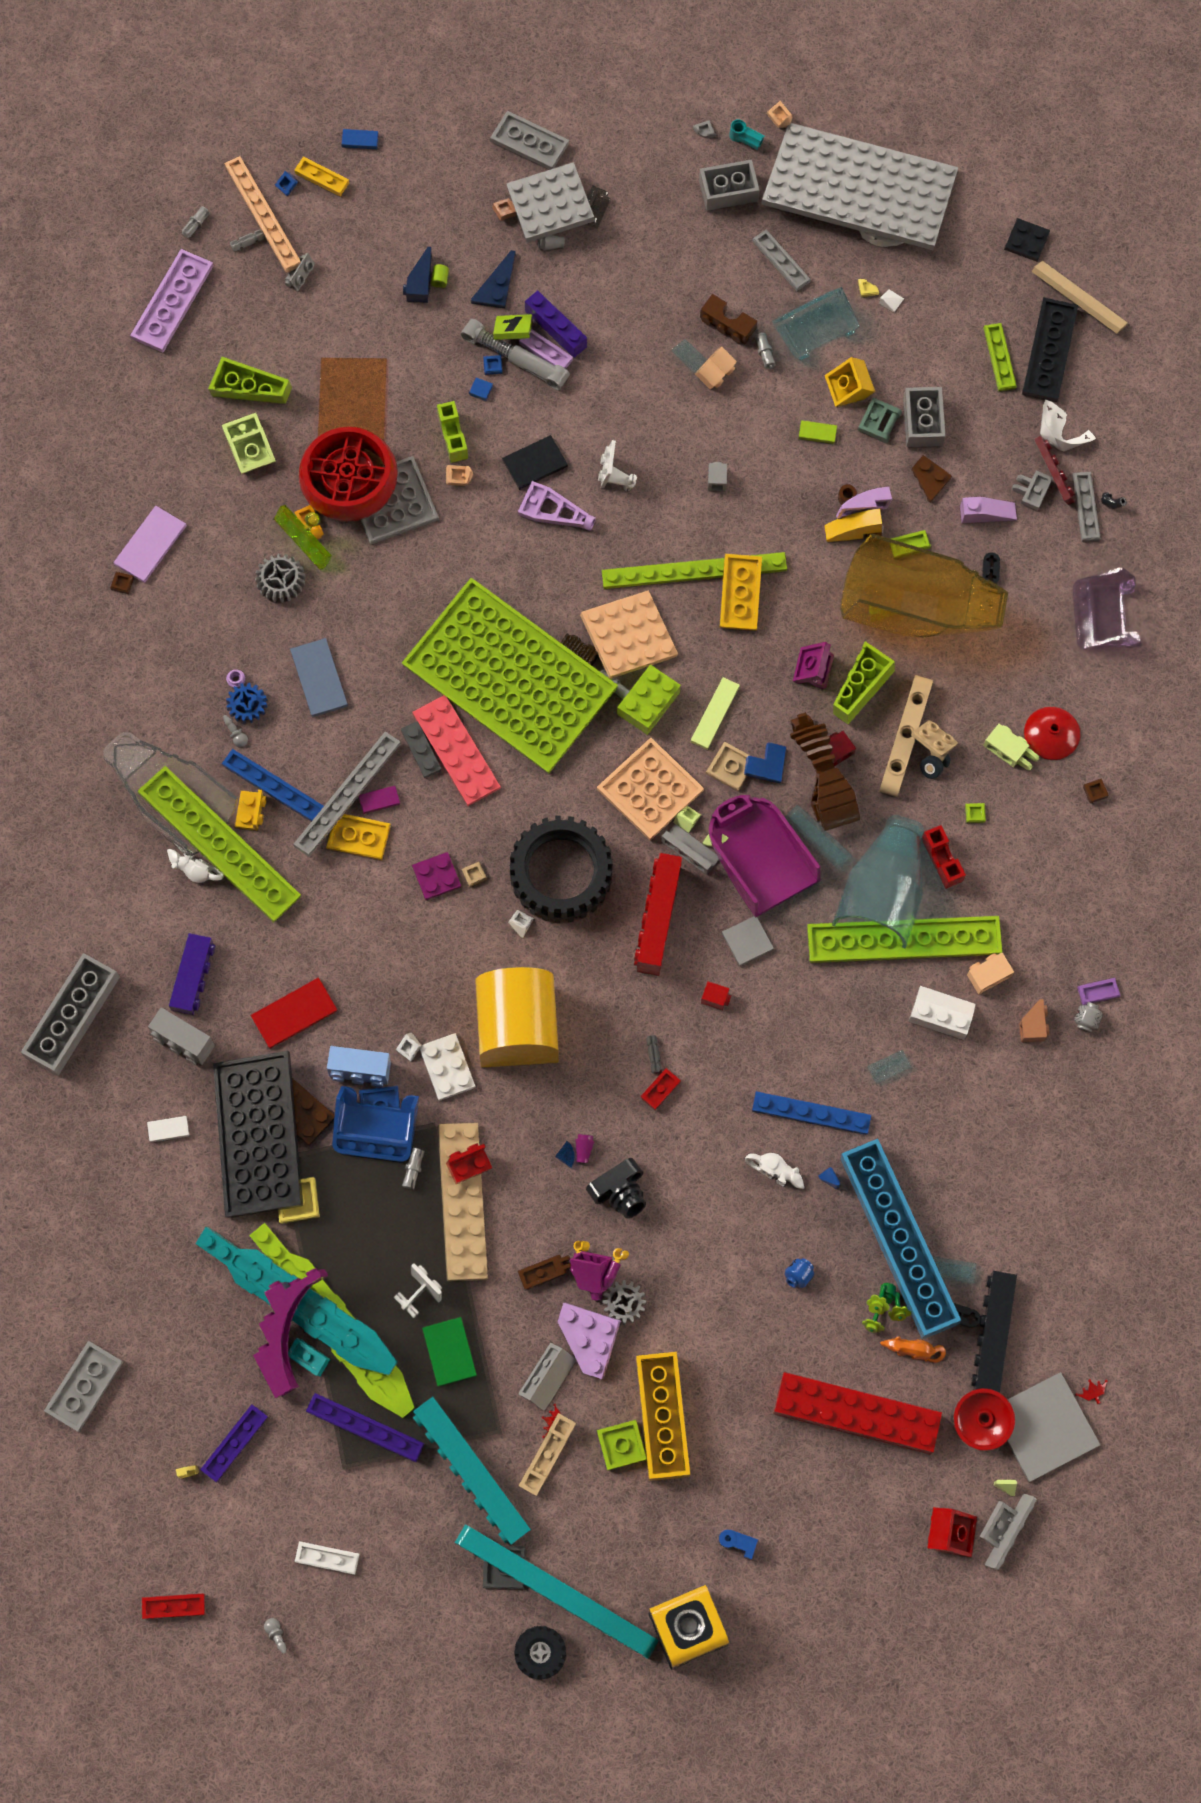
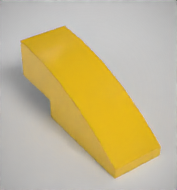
(854, 526)

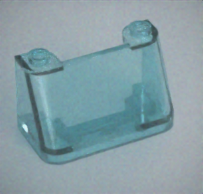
(816, 323)

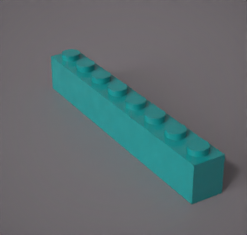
(471, 1470)

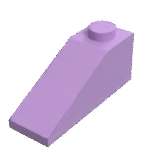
(986, 510)

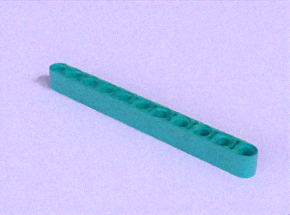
(557, 1591)

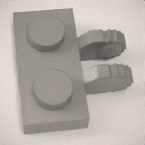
(1036, 489)

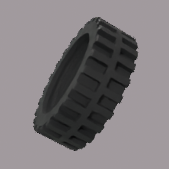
(561, 830)

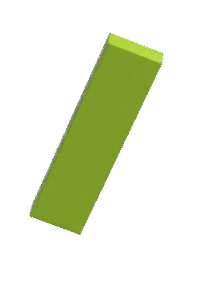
(1000, 357)

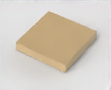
(729, 766)

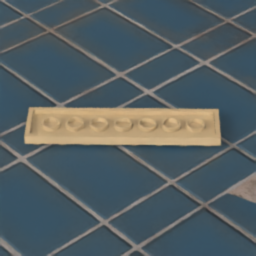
(462, 1208)

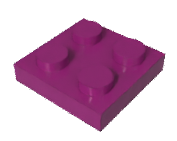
(436, 876)

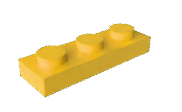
(321, 176)

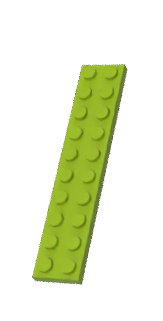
(219, 844)
(927, 940)

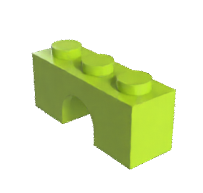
(452, 431)

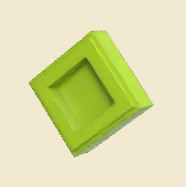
(975, 813)

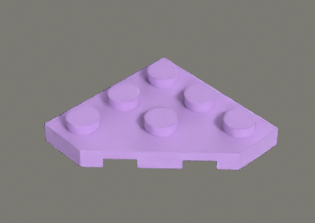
(589, 1337)

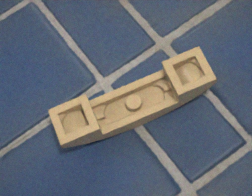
(547, 1454)

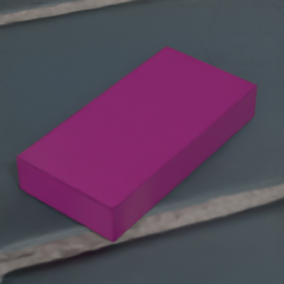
(379, 799)

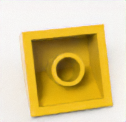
(849, 382)

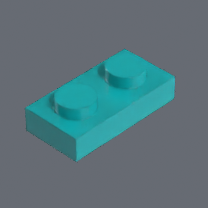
(308, 1357)

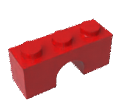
(937, 846)

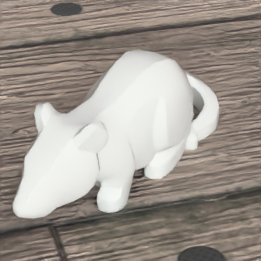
(195, 870)
(774, 1165)

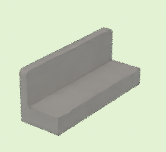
(690, 849)
(547, 1376)

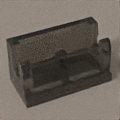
(598, 202)

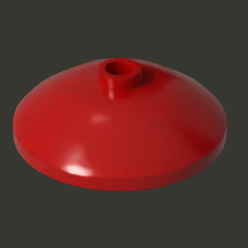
(1050, 743)
(969, 1419)

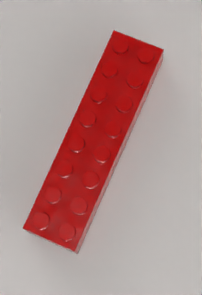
(857, 1413)

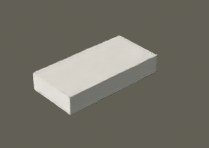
(168, 1129)

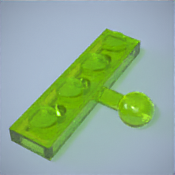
(302, 536)

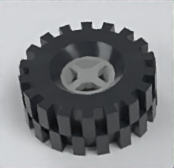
(531, 1648)

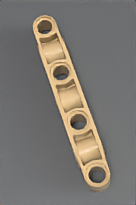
(903, 746)

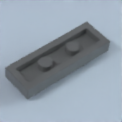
(421, 749)

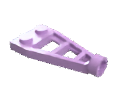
(534, 500)

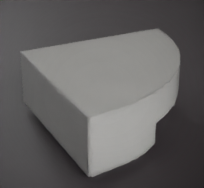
(704, 129)

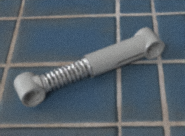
(553, 375)

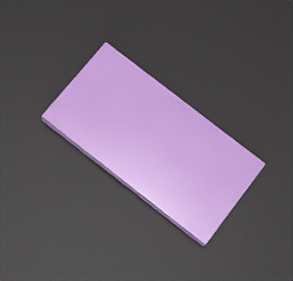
(150, 544)

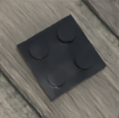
(1027, 239)

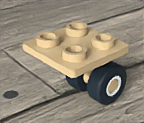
(939, 744)

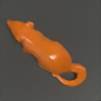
(917, 1349)

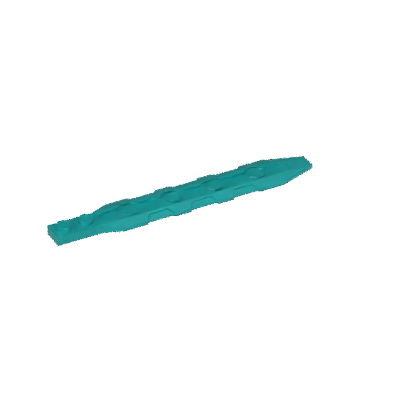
(314, 1313)

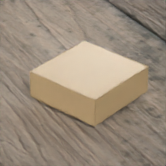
(474, 874)

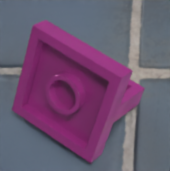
(814, 665)

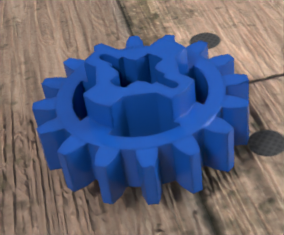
(257, 699)

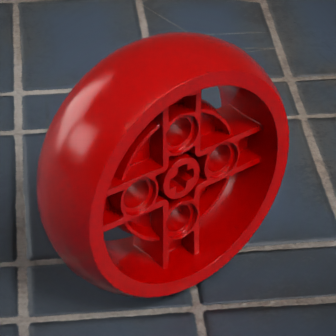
(343, 444)

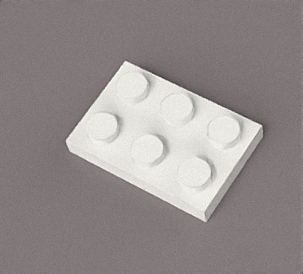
(447, 1067)

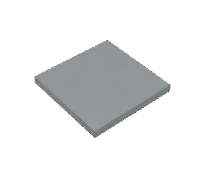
(407, 507)
(1048, 1428)

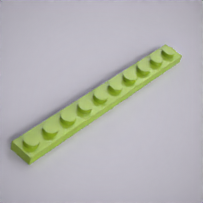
(682, 571)

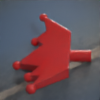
(1093, 1391)
(549, 1420)

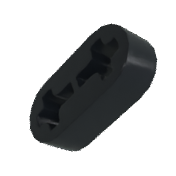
(995, 569)
(967, 1311)

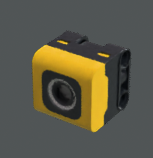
(688, 1627)

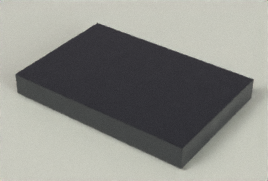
(534, 462)

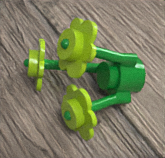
(880, 1303)

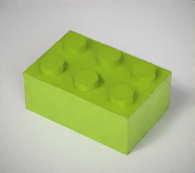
(648, 699)

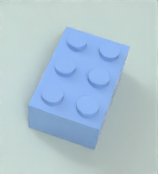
(358, 1066)

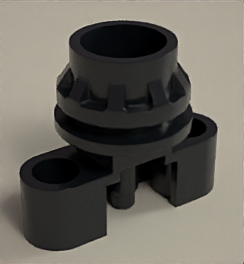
(620, 1188)

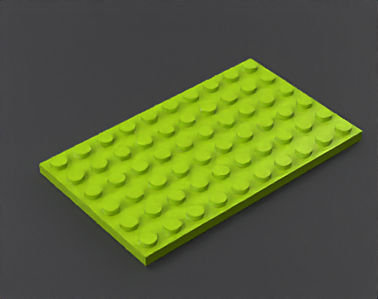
(510, 675)

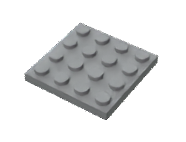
(550, 202)

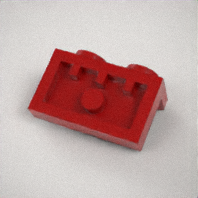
(469, 1163)

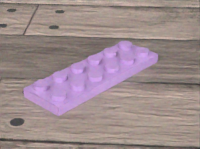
(171, 300)

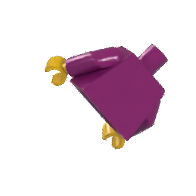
(595, 1271)

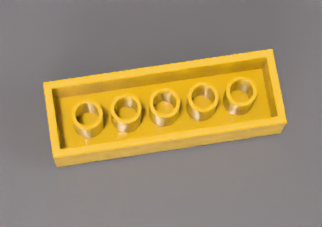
(662, 1416)

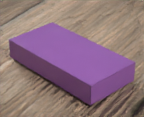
(1098, 991)

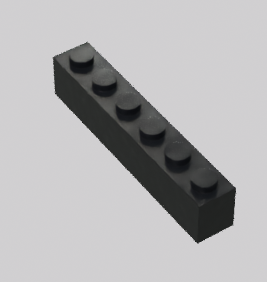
(995, 1331)

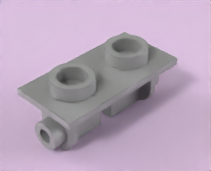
(298, 277)

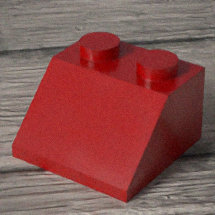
(952, 1532)

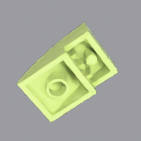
(248, 443)

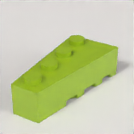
(248, 383)
(863, 681)

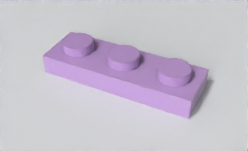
(546, 350)

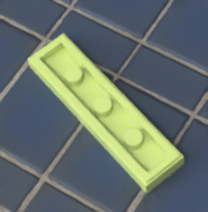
(715, 713)

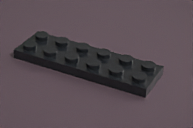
(1050, 349)

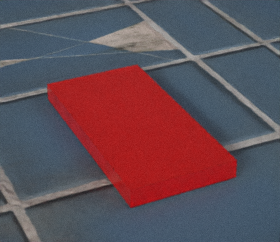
(294, 1013)

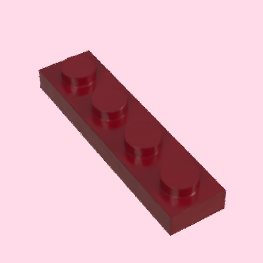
(1058, 476)

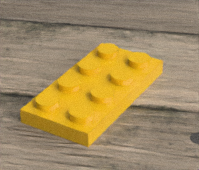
(740, 592)

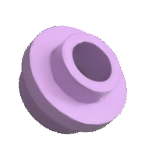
(235, 673)

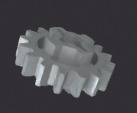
(619, 1290)

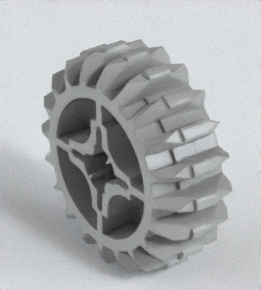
(293, 569)

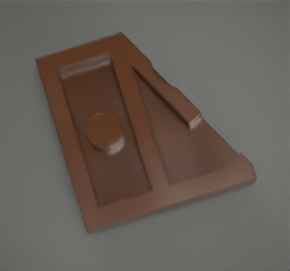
(930, 477)

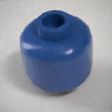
(799, 1273)

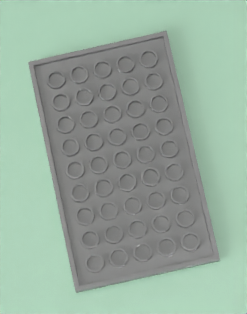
(860, 186)

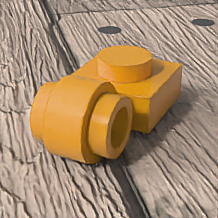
(300, 514)

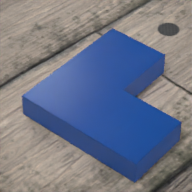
(768, 768)

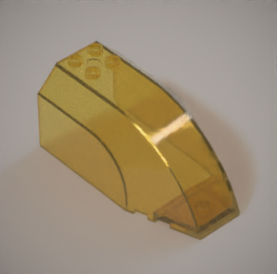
(918, 592)

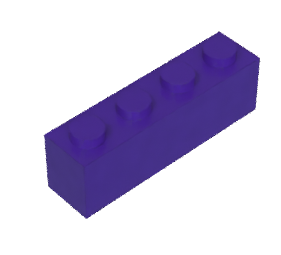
(556, 324)
(191, 974)

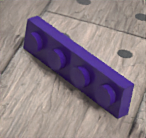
(234, 1443)

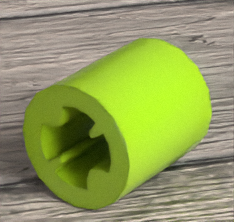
(439, 276)

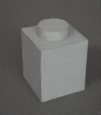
(717, 476)

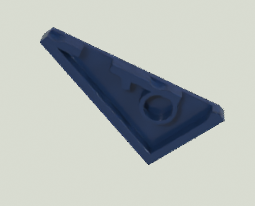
(496, 287)

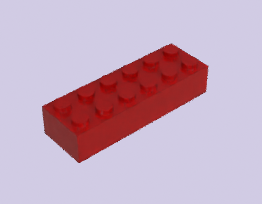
(659, 912)

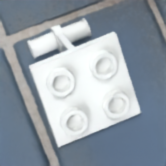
(612, 474)
(432, 1287)

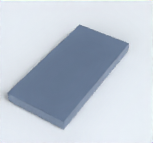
(318, 677)

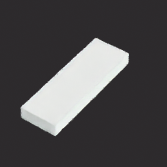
(327, 1558)

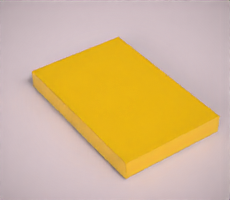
(359, 836)

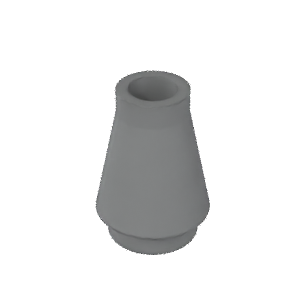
(551, 242)

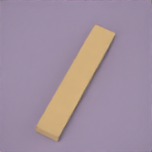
(1079, 297)

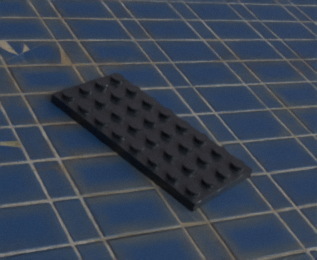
(257, 1134)

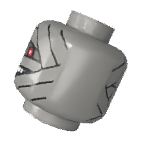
(1088, 1017)

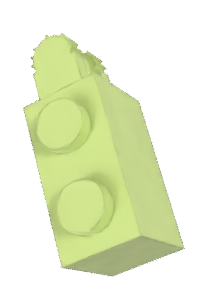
(1010, 747)

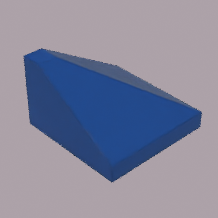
(288, 181)
(830, 1178)

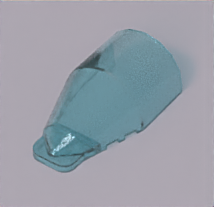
(887, 879)

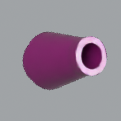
(584, 1146)

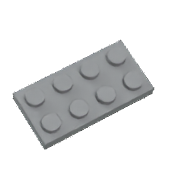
(529, 140)
(83, 1386)

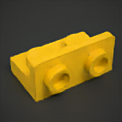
(249, 810)

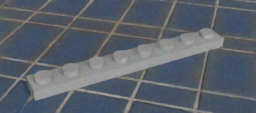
(346, 794)

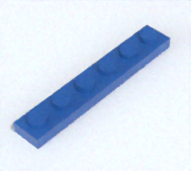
(272, 785)
(811, 1113)

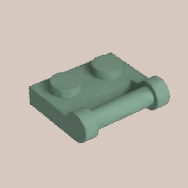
(874, 417)

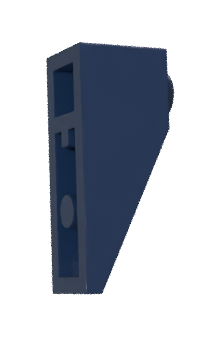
(419, 279)

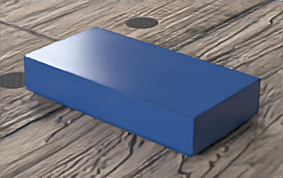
(359, 139)

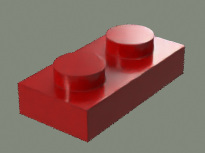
(660, 1089)

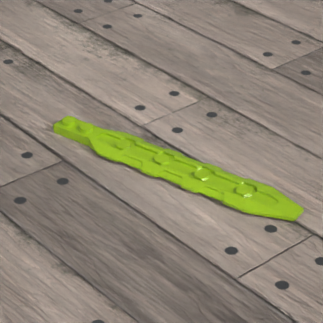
(383, 1389)

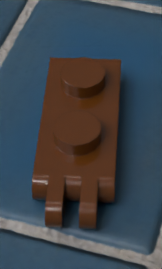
(544, 1271)

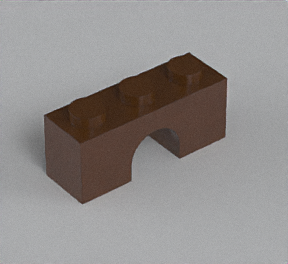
(739, 328)

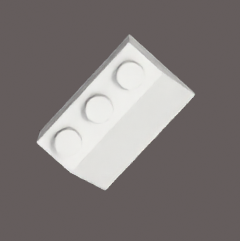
(942, 1012)

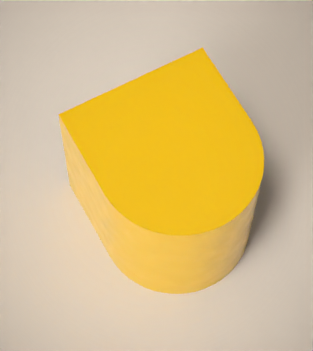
(516, 1017)

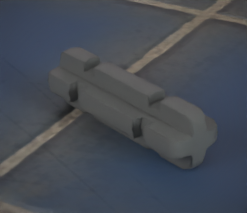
(654, 1054)

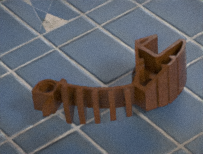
(832, 796)

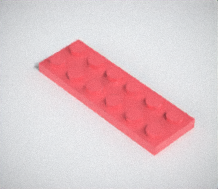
(456, 750)

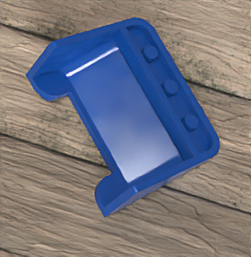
(373, 1129)

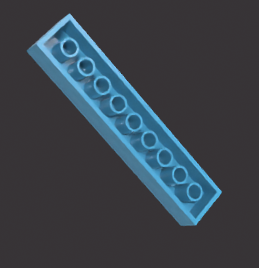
(900, 1239)

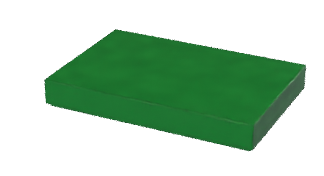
(449, 1351)

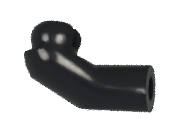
(1111, 503)

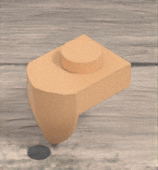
(780, 115)
(458, 475)

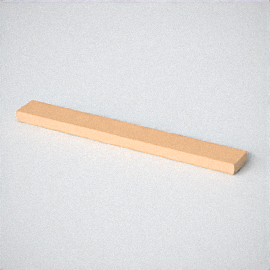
(263, 214)

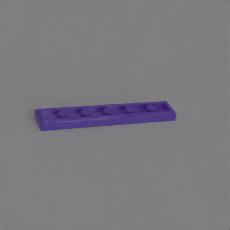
(365, 1427)

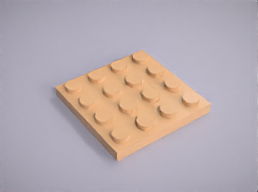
(629, 634)
(650, 789)

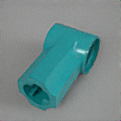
(746, 135)

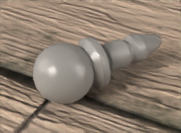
(239, 738)
(272, 1627)

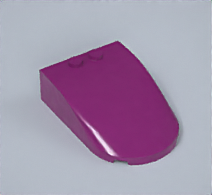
(762, 852)

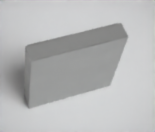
(747, 940)

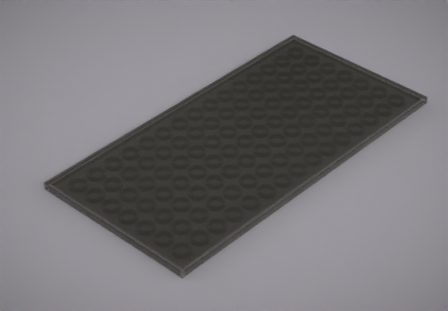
(366, 1243)

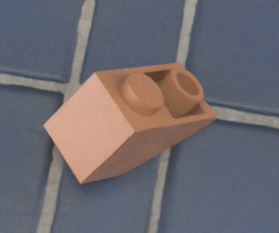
(1033, 1024)

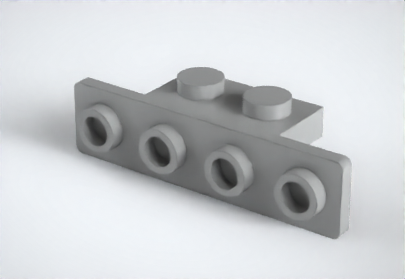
(1004, 1527)

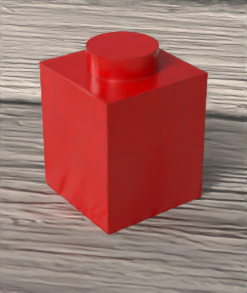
(715, 996)

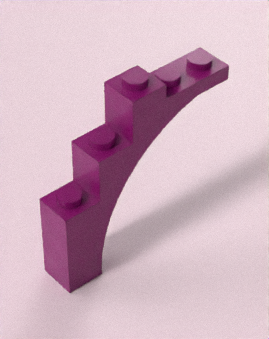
(274, 1356)

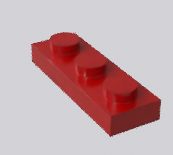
(173, 1606)

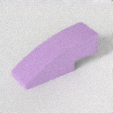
(868, 500)

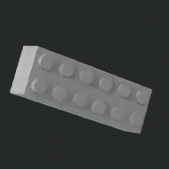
(70, 1014)

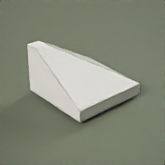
(891, 300)
(519, 924)
(409, 1046)

